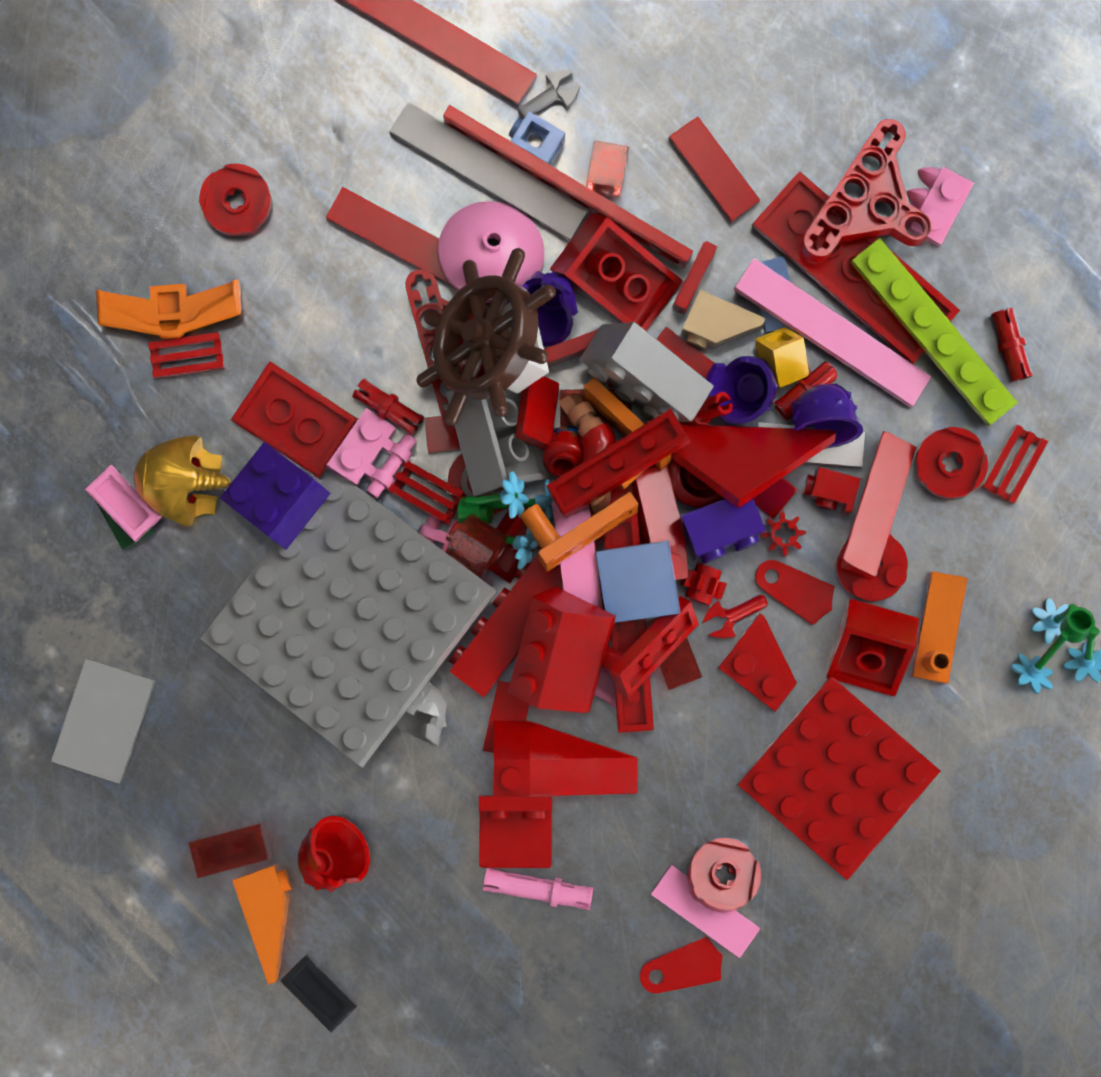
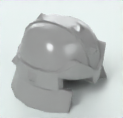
(425, 715)

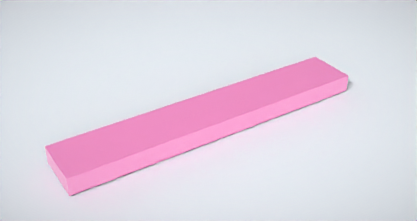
(832, 333)

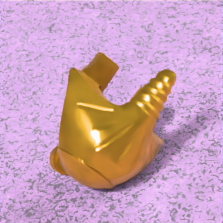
(174, 470)

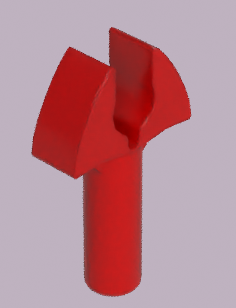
(733, 615)

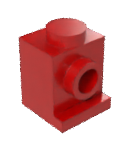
(832, 490)

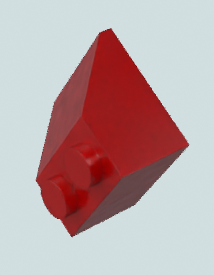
(873, 647)

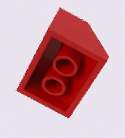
(561, 652)

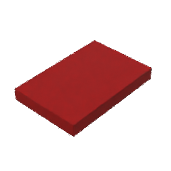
(294, 419)

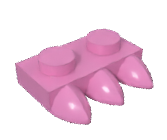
(940, 202)

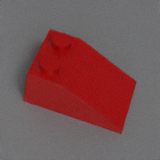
(616, 272)

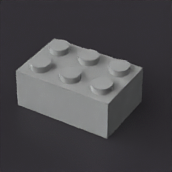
(645, 372)

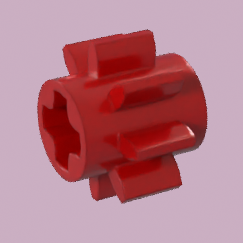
(789, 526)
(703, 584)

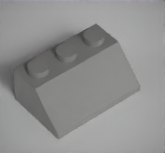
(492, 448)

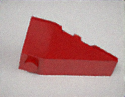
(555, 763)

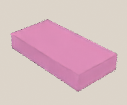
(123, 503)

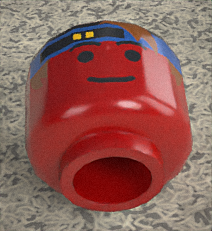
(563, 451)

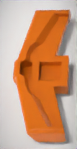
(169, 309)

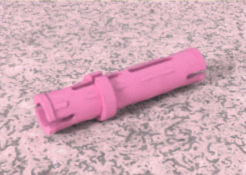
(540, 889)

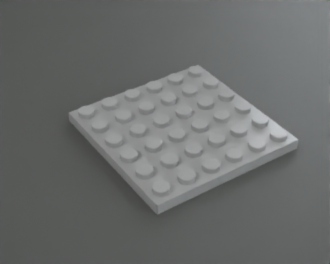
(349, 619)

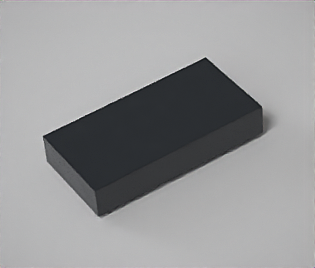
(318, 992)

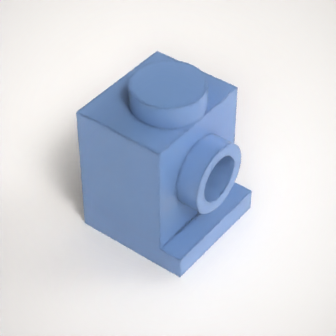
(534, 126)

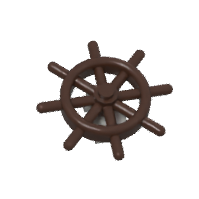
(501, 338)

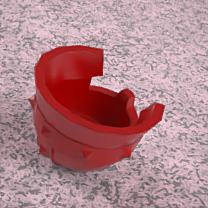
(333, 854)

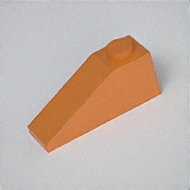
(265, 908)

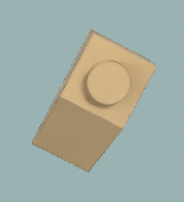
(718, 322)

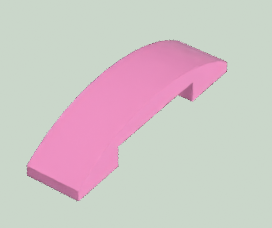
(580, 570)

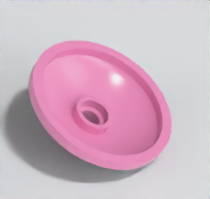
(467, 236)

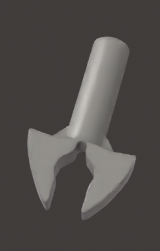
(551, 94)

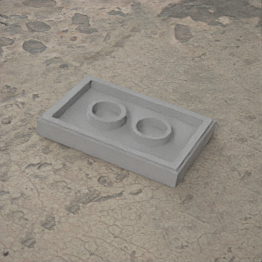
(103, 721)

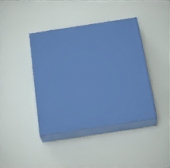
(638, 581)

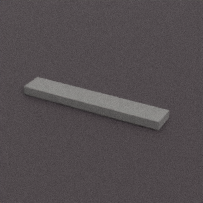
(489, 171)

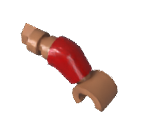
(593, 432)

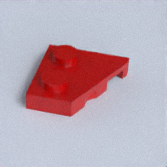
(760, 665)

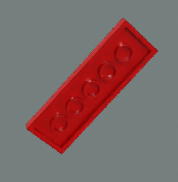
(785, 225)

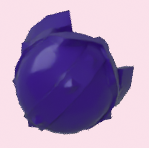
(557, 314)
(748, 384)
(828, 409)

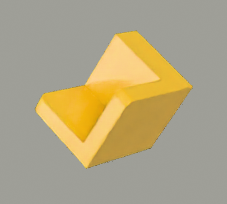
(785, 355)

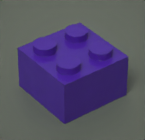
(275, 495)
(720, 527)

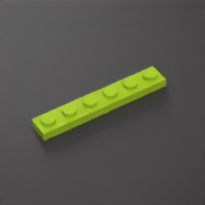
(934, 332)

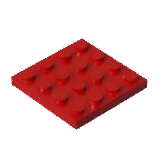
(838, 777)

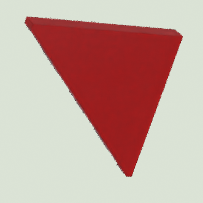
(747, 460)

